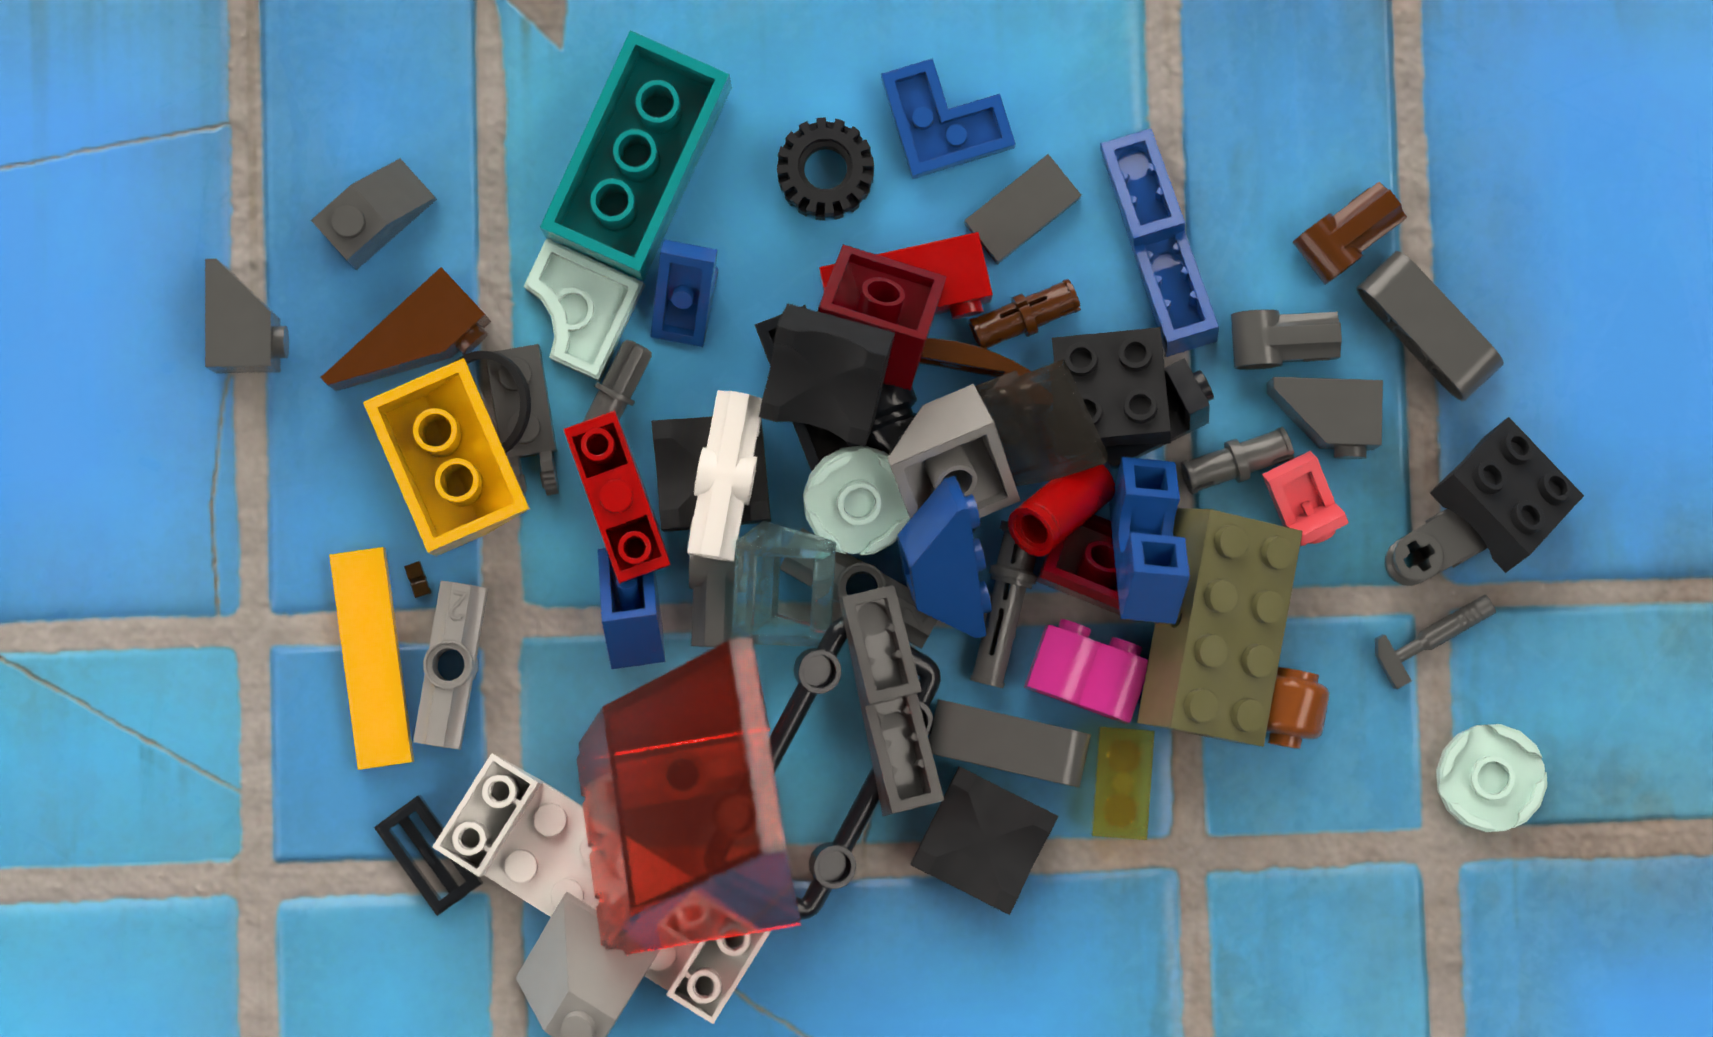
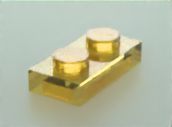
(1122, 783)

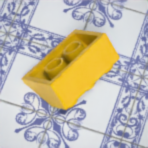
(446, 457)

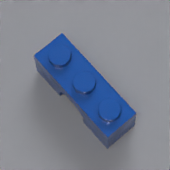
(1147, 556)

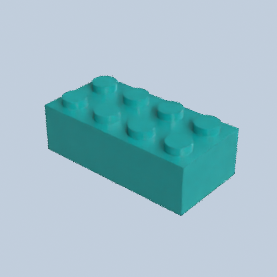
(636, 155)

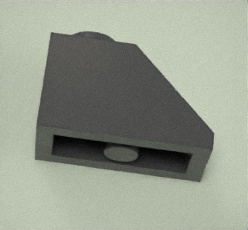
(373, 211)
(239, 327)
(1333, 412)

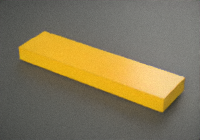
(371, 658)

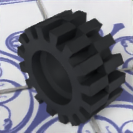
(833, 137)

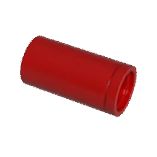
(1060, 509)

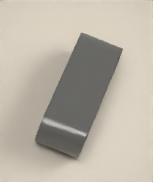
(1430, 326)
(1009, 743)

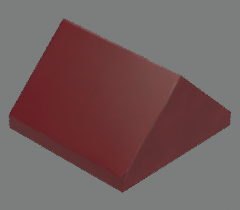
(1085, 565)

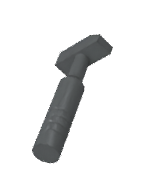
(1429, 639)

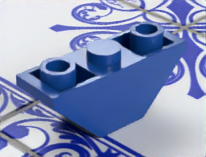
(944, 560)

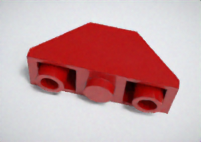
(617, 496)

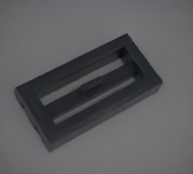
(402, 817)

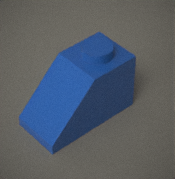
(630, 617)

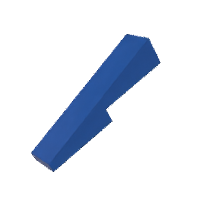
(1160, 242)

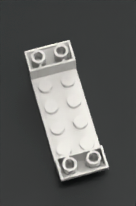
(538, 850)

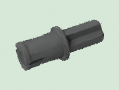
(620, 380)

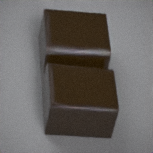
(417, 579)

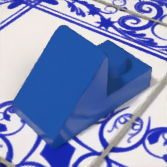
(684, 292)

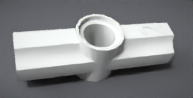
(725, 476)

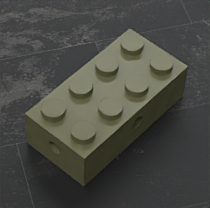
(1222, 656)

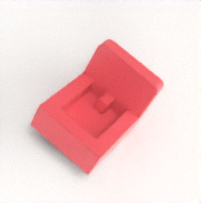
(1305, 499)

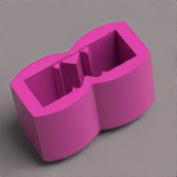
(1088, 672)

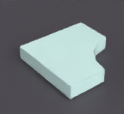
(586, 306)

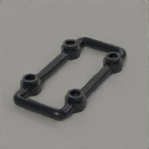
(816, 673)

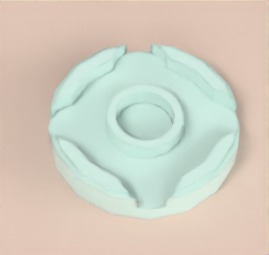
(855, 501)
(1491, 778)

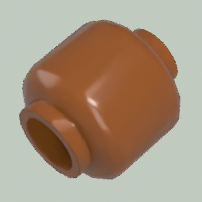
(1297, 708)

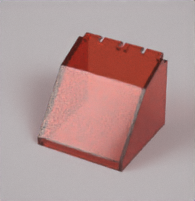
(686, 808)

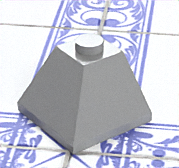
(956, 440)
(573, 979)

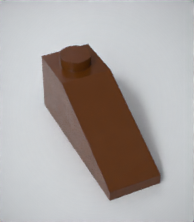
(419, 332)

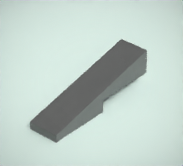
(889, 701)

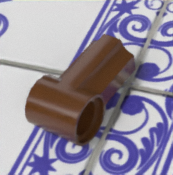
(1340, 239)

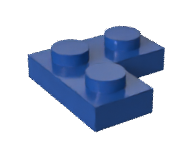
(940, 136)

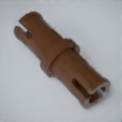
(1024, 314)

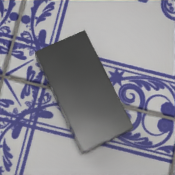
(1023, 209)

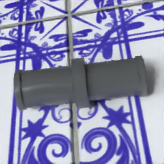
(1237, 460)

